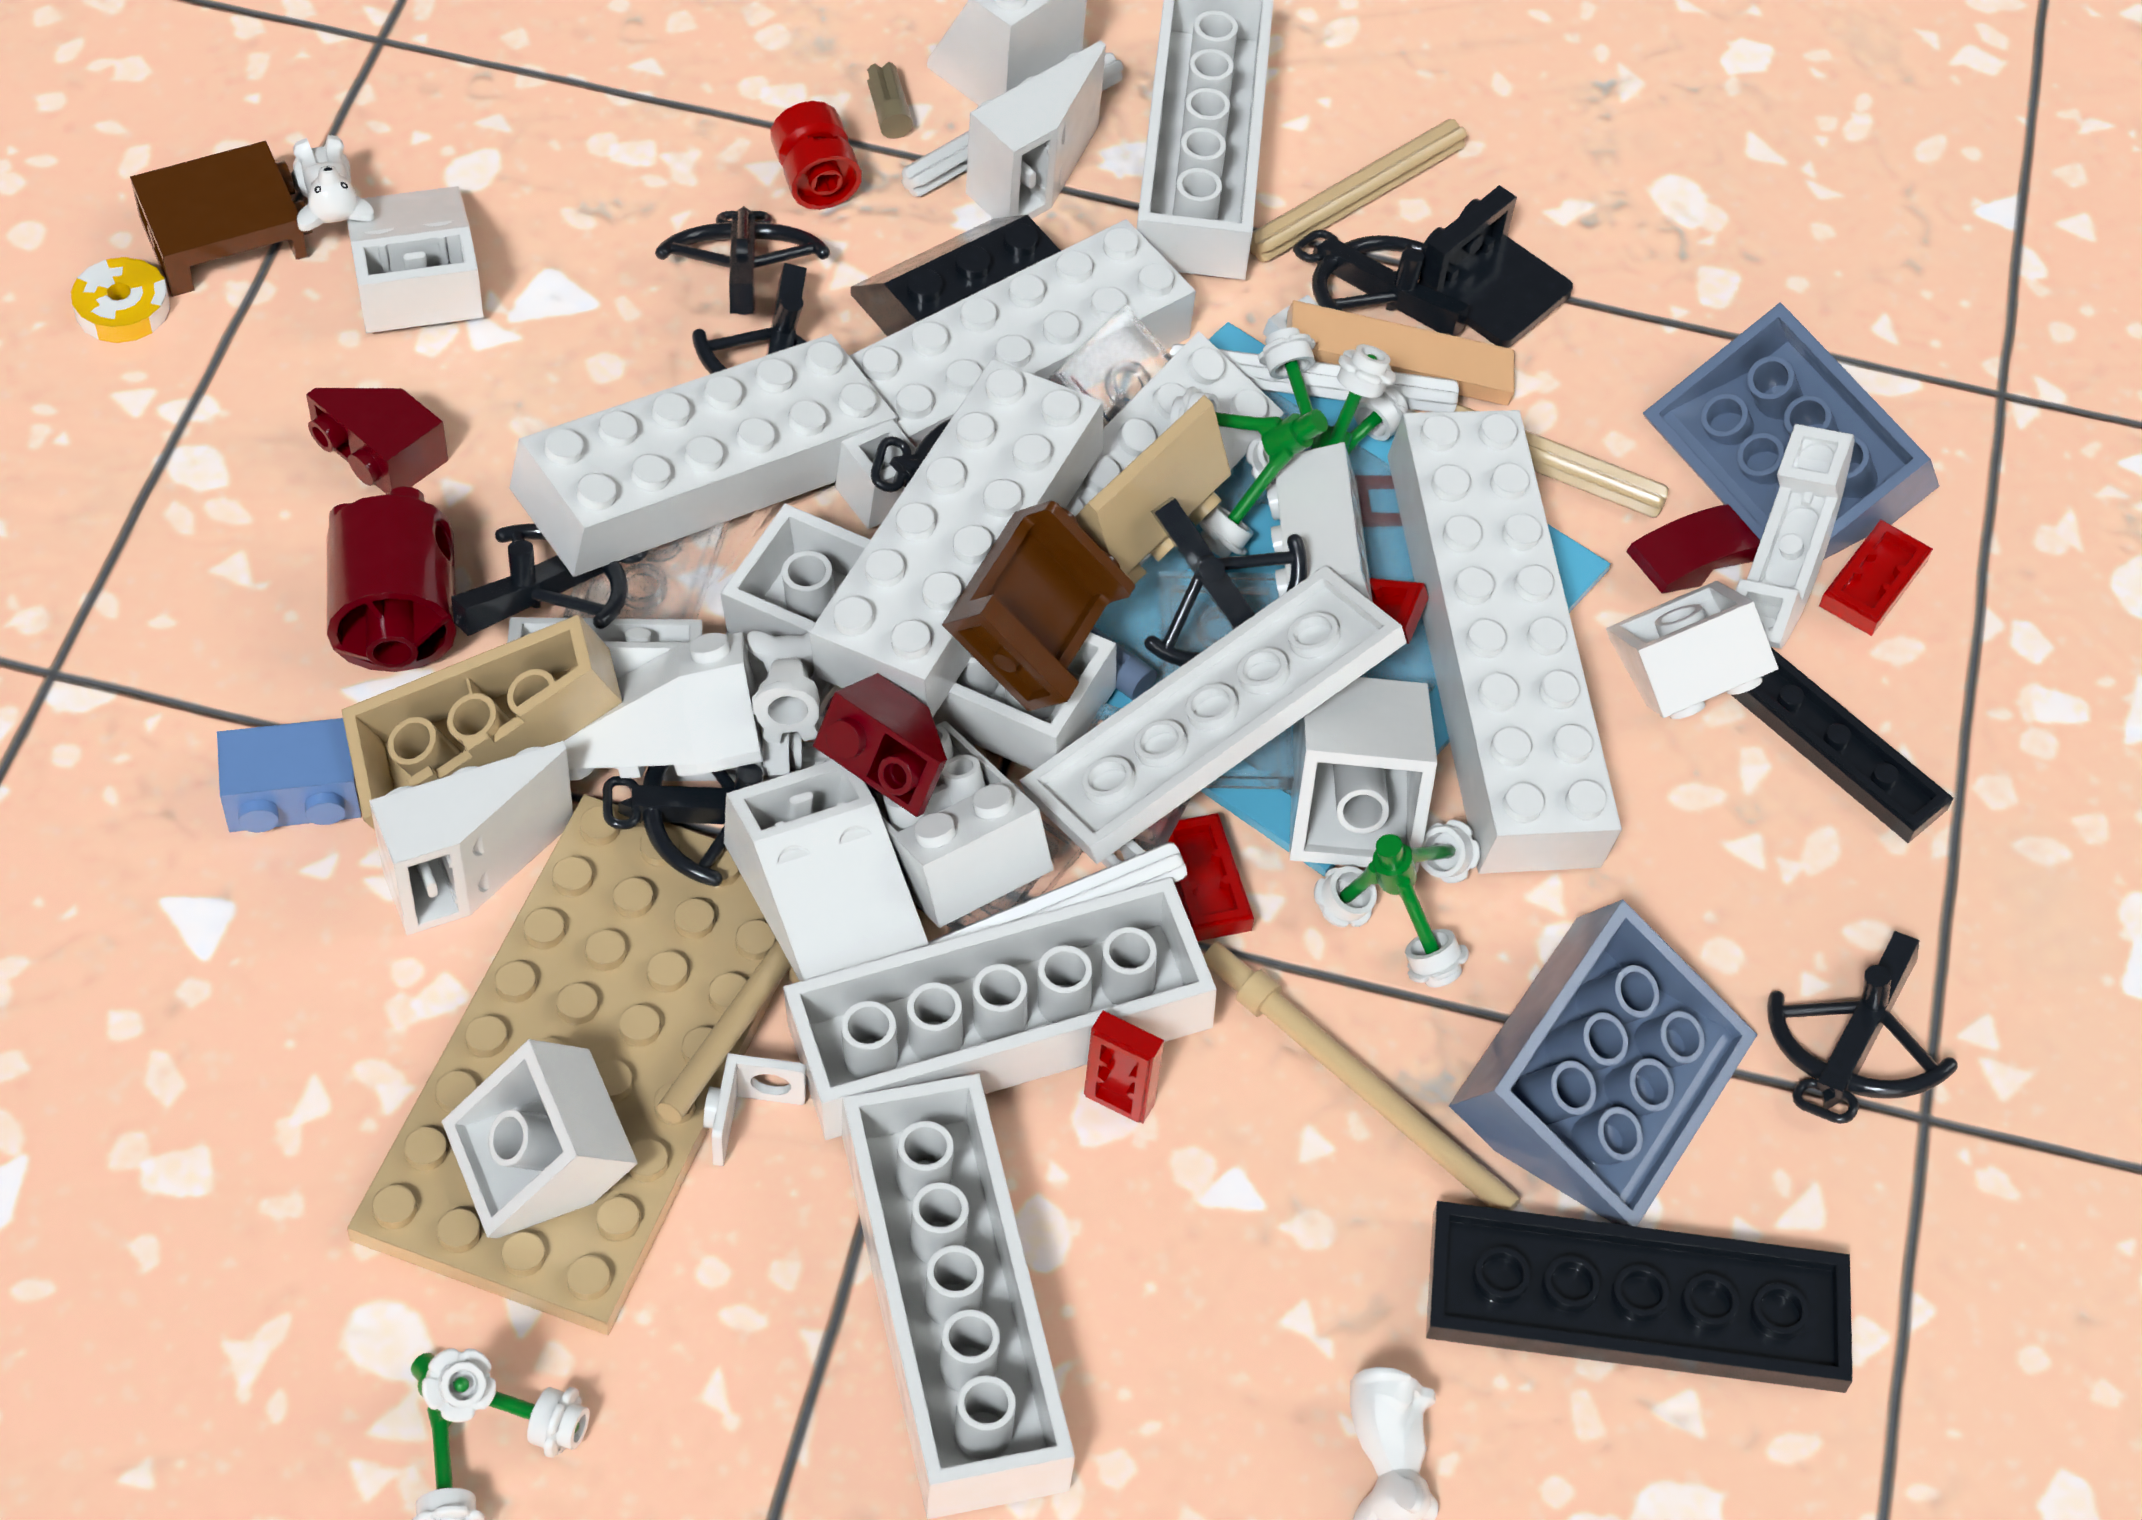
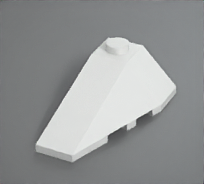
(677, 711)

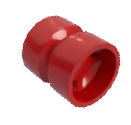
(815, 155)

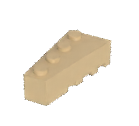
(481, 709)

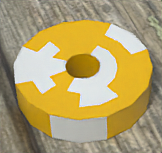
(126, 320)

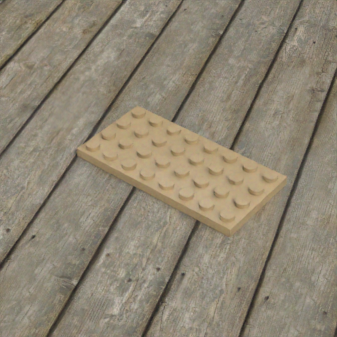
(599, 959)

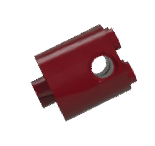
(390, 581)

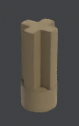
(889, 101)

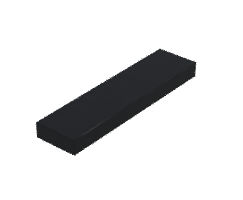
(1846, 750)

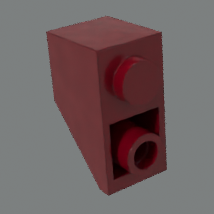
(379, 433)
(884, 741)

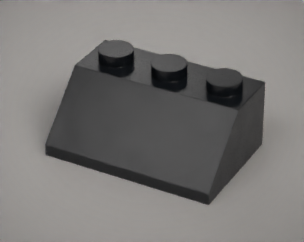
(952, 271)

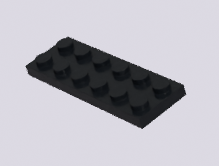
(1640, 1297)

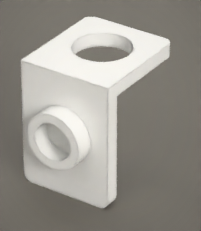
(740, 1082)

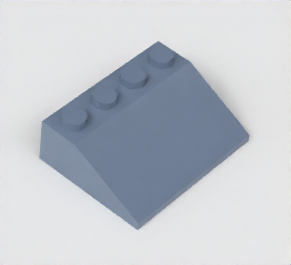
(1740, 412)
(1606, 1066)

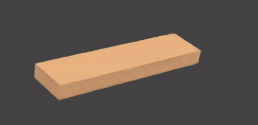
(1478, 367)

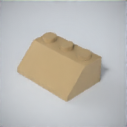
(1180, 464)

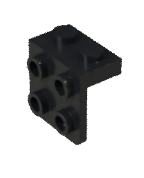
(1491, 272)

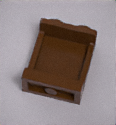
(217, 210)
(1036, 603)

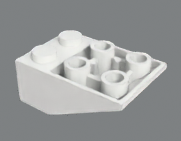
(1034, 136)
(416, 261)
(469, 833)
(971, 841)
(822, 869)

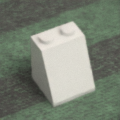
(1006, 41)
(1362, 772)

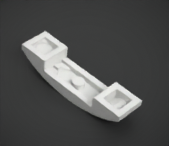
(1798, 528)

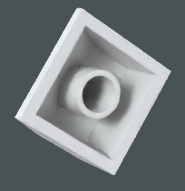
(1694, 649)
(538, 1138)

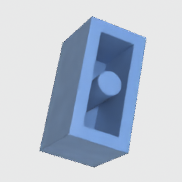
(286, 776)

